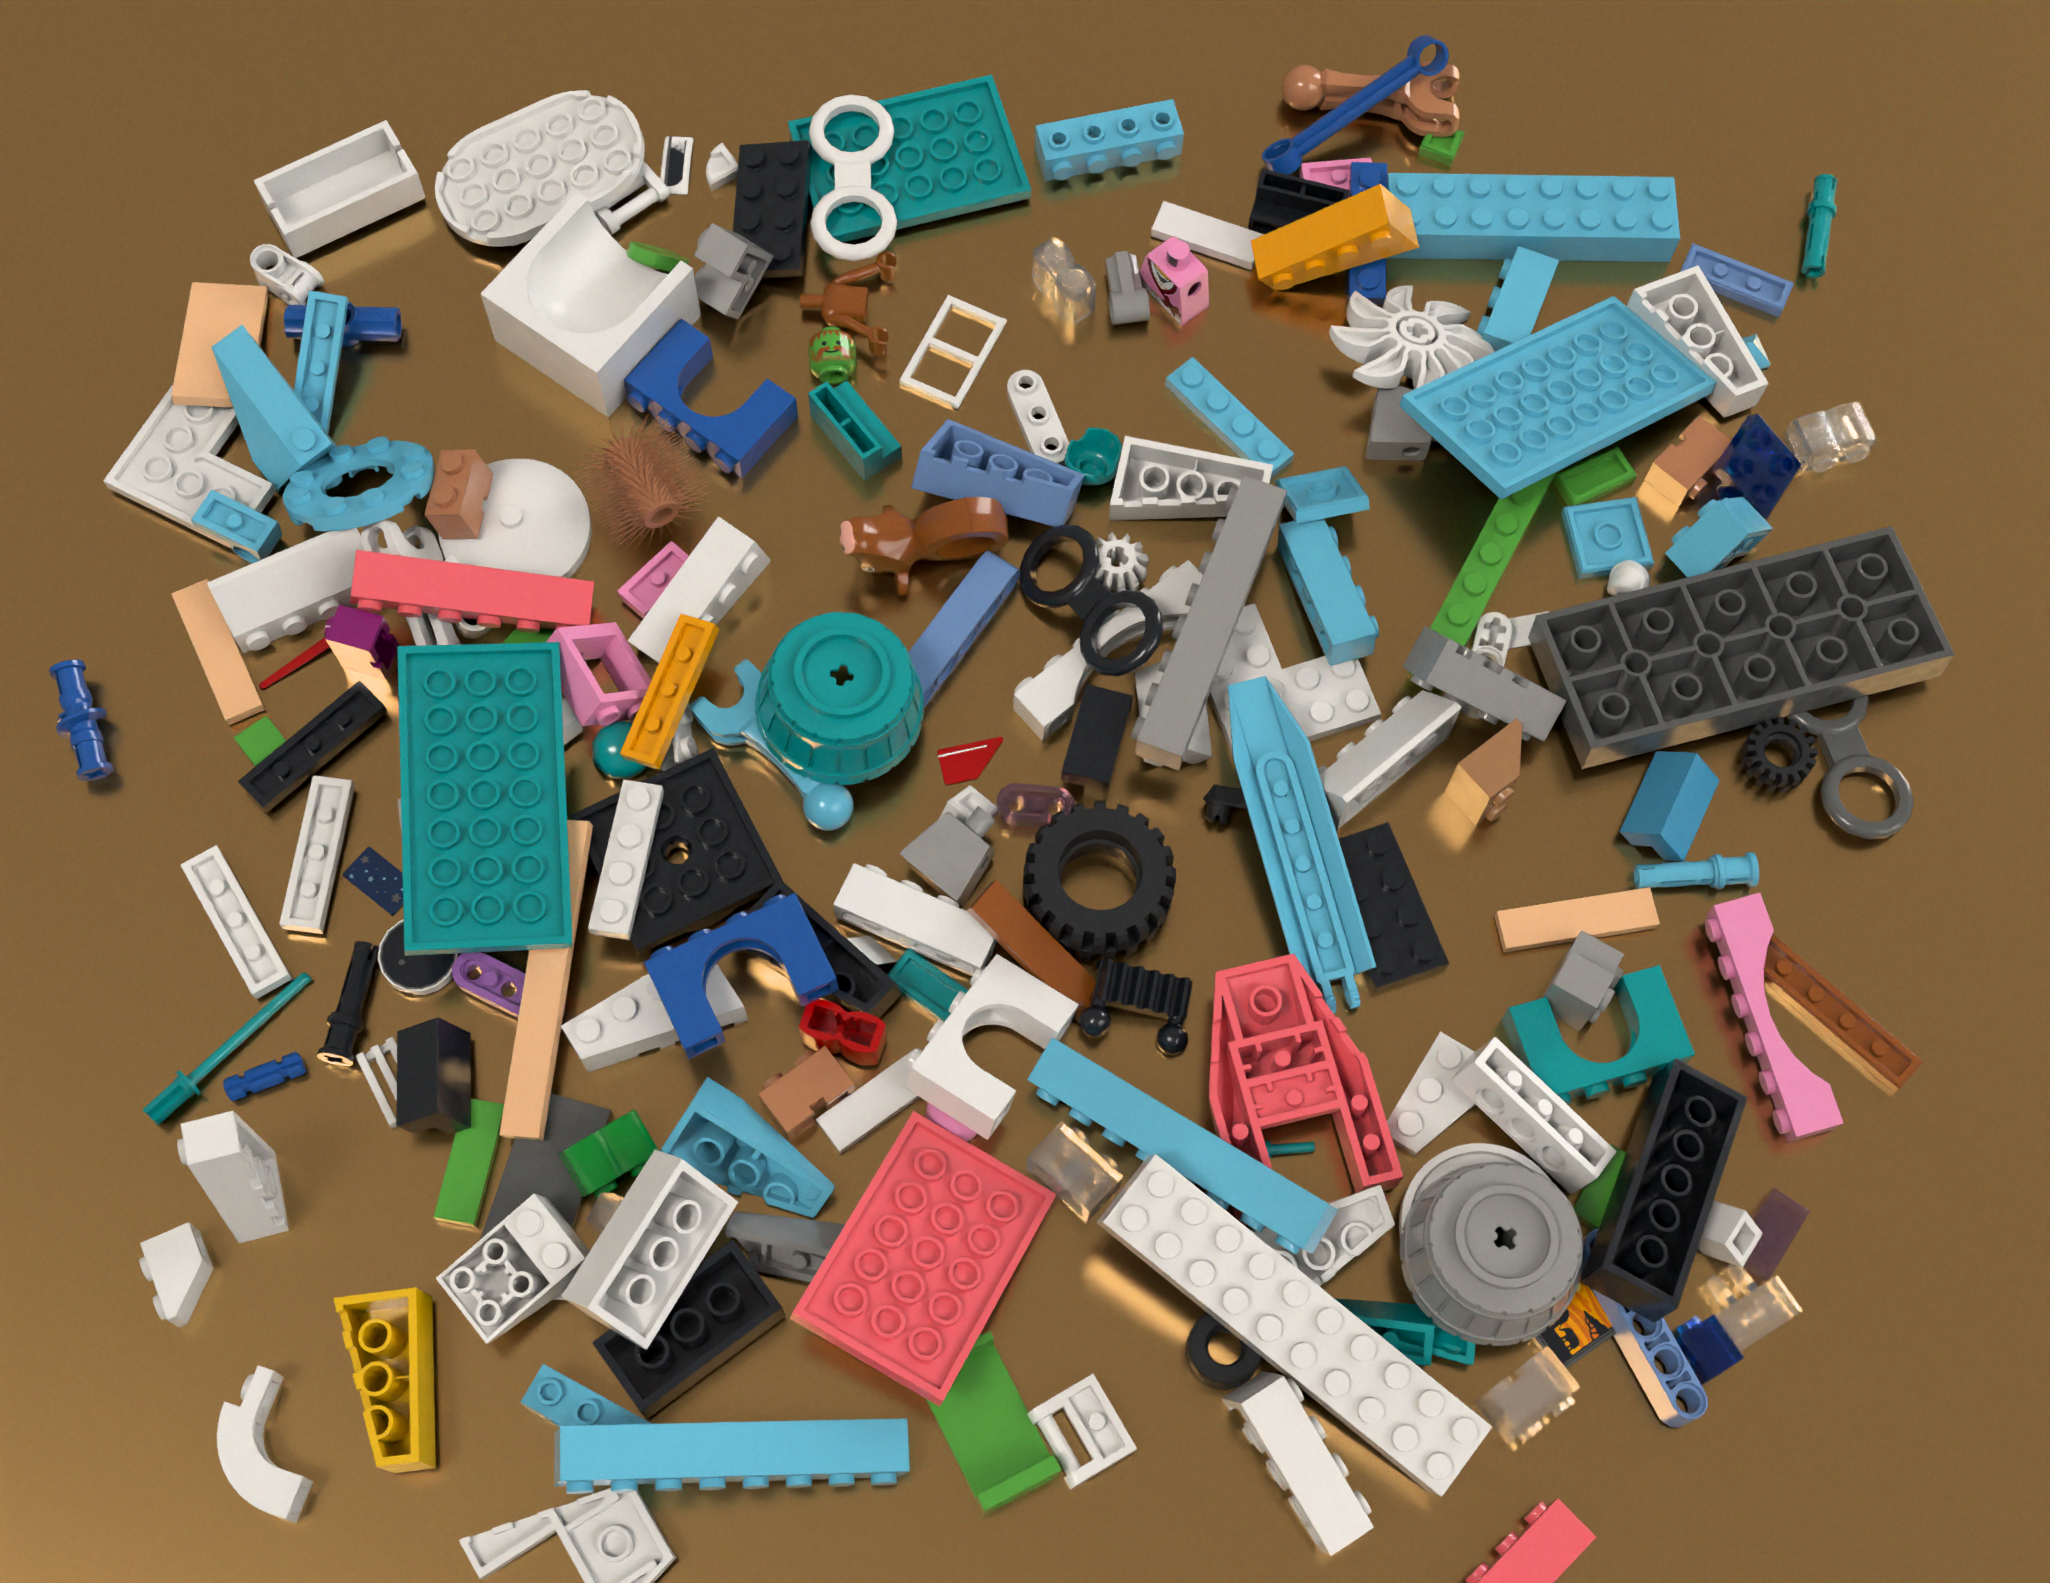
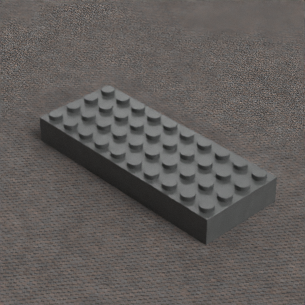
(1739, 646)

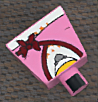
(1176, 280)

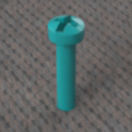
(1288, 1148)

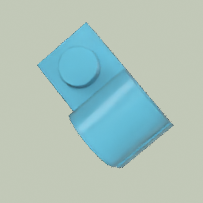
(246, 530)

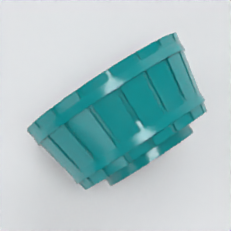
(836, 729)

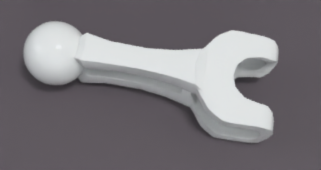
(403, 545)

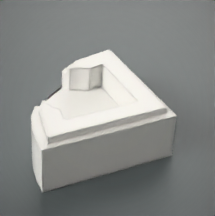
(720, 167)

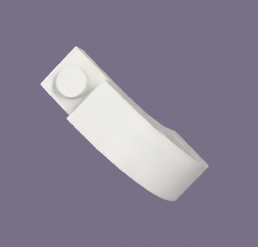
(244, 1454)

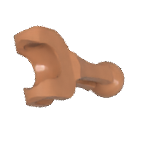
(1414, 104)

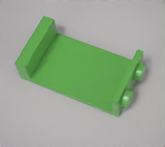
(992, 1432)

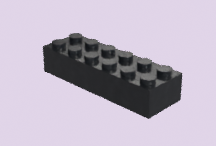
(1664, 1191)

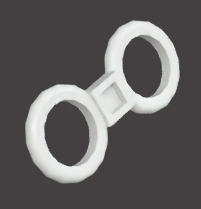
(852, 178)

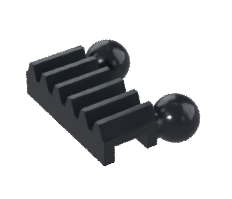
(1143, 993)

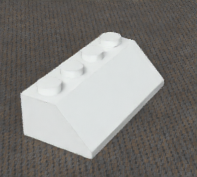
(288, 589)
(1386, 753)
(650, 1248)

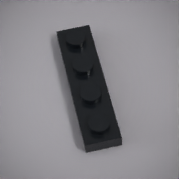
(312, 746)

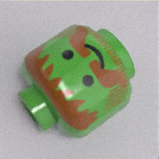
(832, 355)

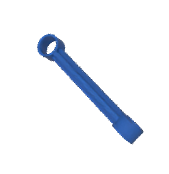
(1286, 154)

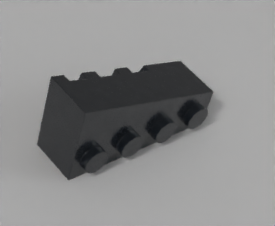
(859, 980)

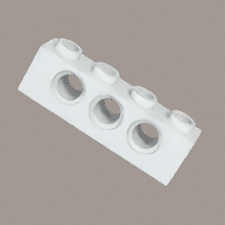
(1533, 1116)

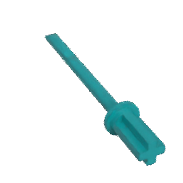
(184, 1086)

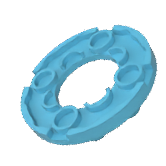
(407, 461)

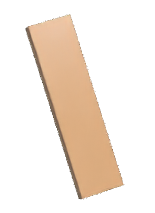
(218, 653)
(1564, 920)

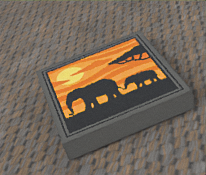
(1578, 1329)

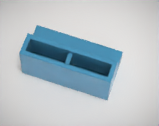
(1670, 804)

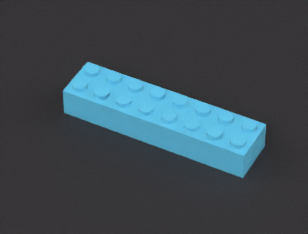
(1543, 213)

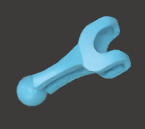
(824, 804)

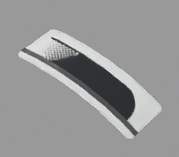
(676, 164)

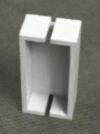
(340, 189)

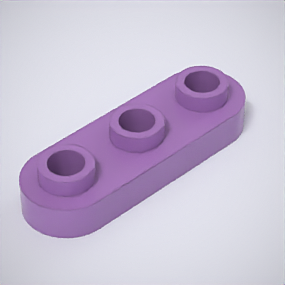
(493, 981)

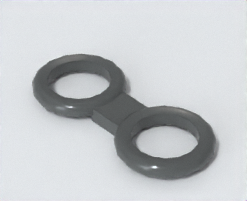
(1848, 753)

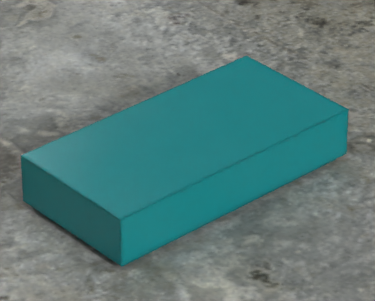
(925, 984)

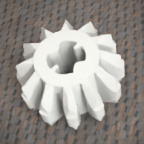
(1131, 561)

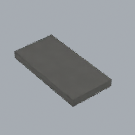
(537, 1168)

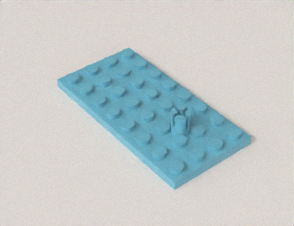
(1556, 396)

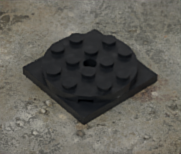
(724, 860)

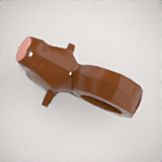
(942, 533)

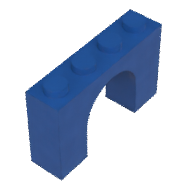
(733, 439)
(776, 929)

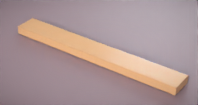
(542, 1013)

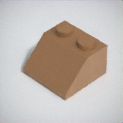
(1487, 775)

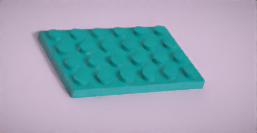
(945, 158)

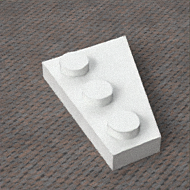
(1431, 1098)

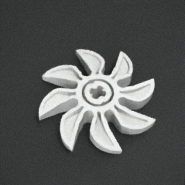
(1406, 342)

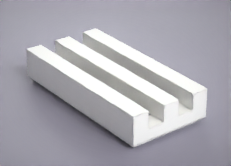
(377, 1053)

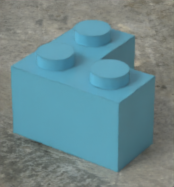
(1723, 532)

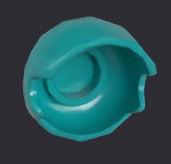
(1095, 456)
(607, 750)

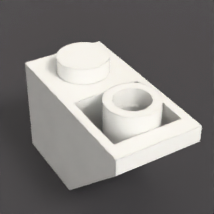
(179, 1270)

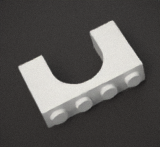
(998, 996)

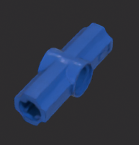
(362, 323)

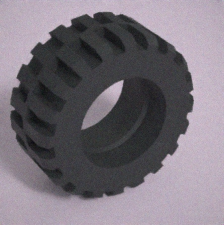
(1106, 833)

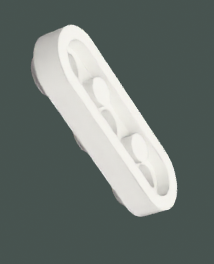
(1036, 400)

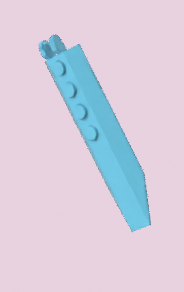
(1297, 840)

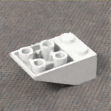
(515, 1268)

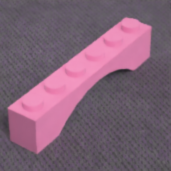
(1801, 1098)

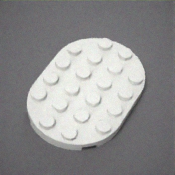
(529, 164)

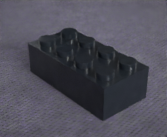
(710, 1322)

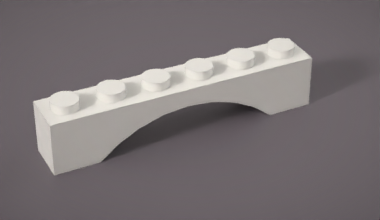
(1050, 697)

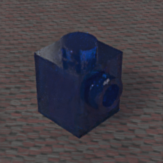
(1707, 1347)

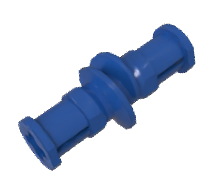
(79, 720)

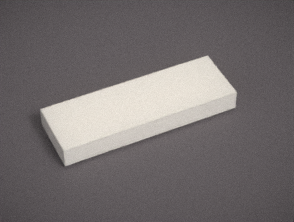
(1206, 234)
(868, 1107)

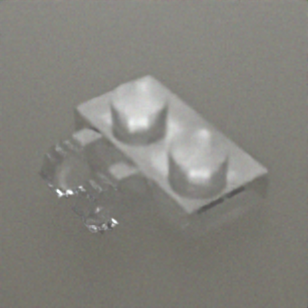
(1756, 1313)

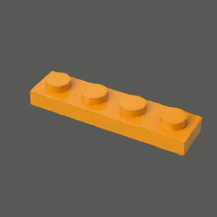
(669, 691)

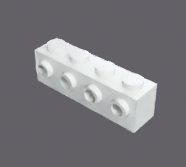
(913, 919)

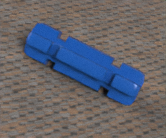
(264, 1076)

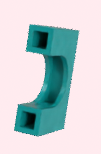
(1654, 1031)

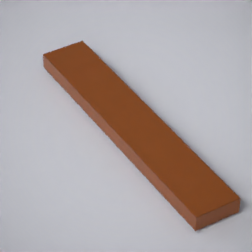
(1838, 1016)

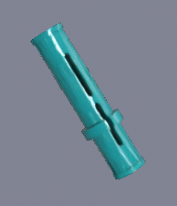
(1820, 215)

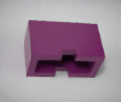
(361, 641)

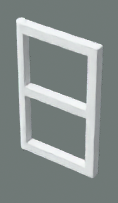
(930, 341)

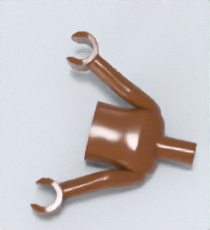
(848, 305)

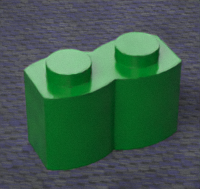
(608, 1154)

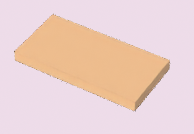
(211, 315)

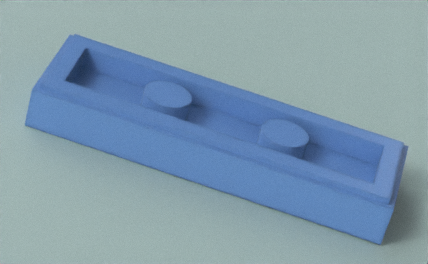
(1740, 280)

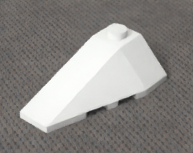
(1355, 1227)

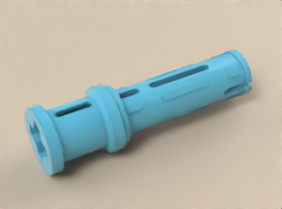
(1713, 872)

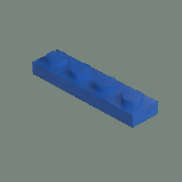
(1370, 277)

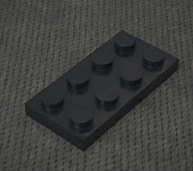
(774, 202)
(1391, 909)

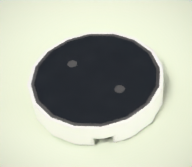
(416, 972)

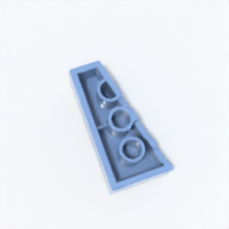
(973, 464)

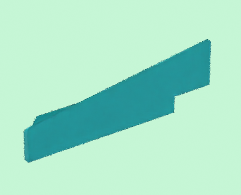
(1411, 1331)

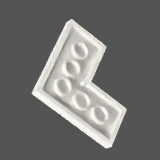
(176, 464)
(1316, 694)

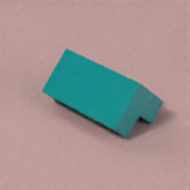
(853, 428)

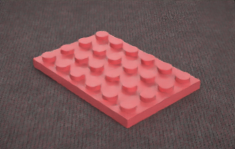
(924, 1258)

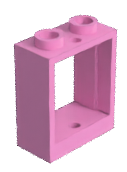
(580, 685)

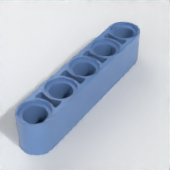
(961, 620)
(1640, 1354)

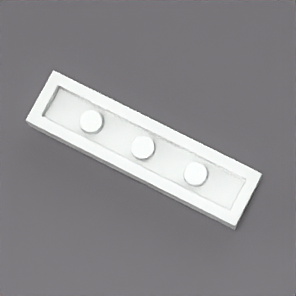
(317, 854)
(626, 860)
(236, 922)

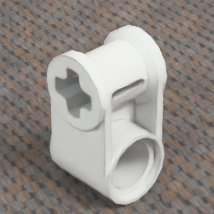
(289, 278)

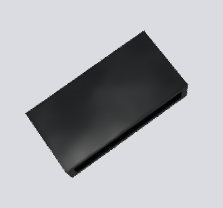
(1288, 198)
(1097, 740)
(433, 1077)

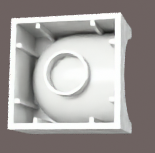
(585, 307)

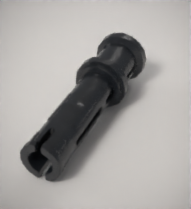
(346, 1021)

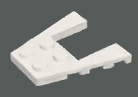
(604, 1533)

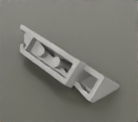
(783, 1244)

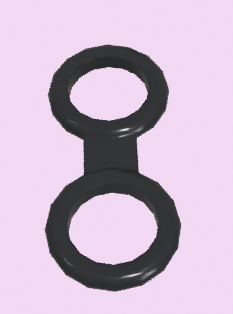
(1091, 600)

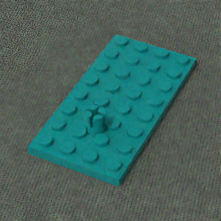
(483, 799)

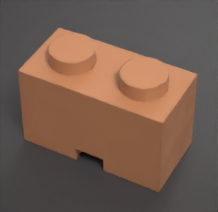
(1685, 467)
(458, 494)
(804, 1091)

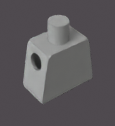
(1393, 431)
(953, 853)

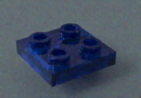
(1756, 466)

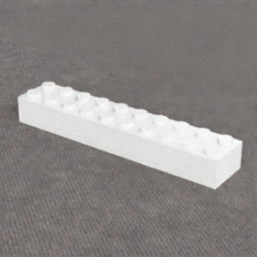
(1294, 1325)

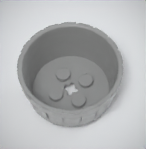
(1469, 1281)

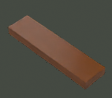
(1031, 944)

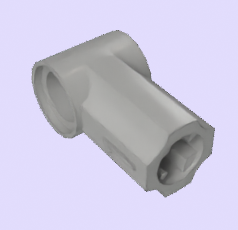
(1126, 297)

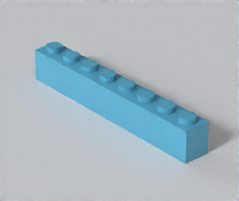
(1191, 1150)
(730, 1453)

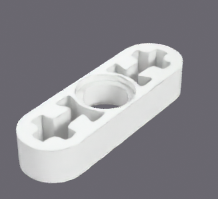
(1499, 649)

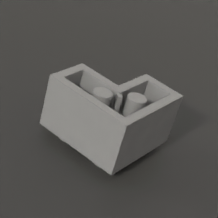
(730, 270)
(1584, 981)

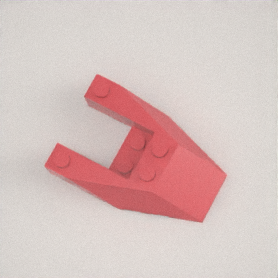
(1288, 1060)

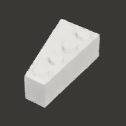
(236, 1174)

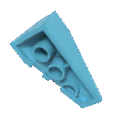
(272, 417)
(745, 1153)

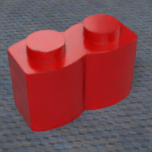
(853, 1034)

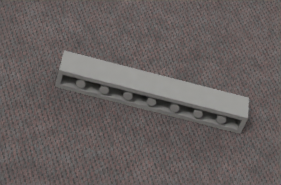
(1209, 623)

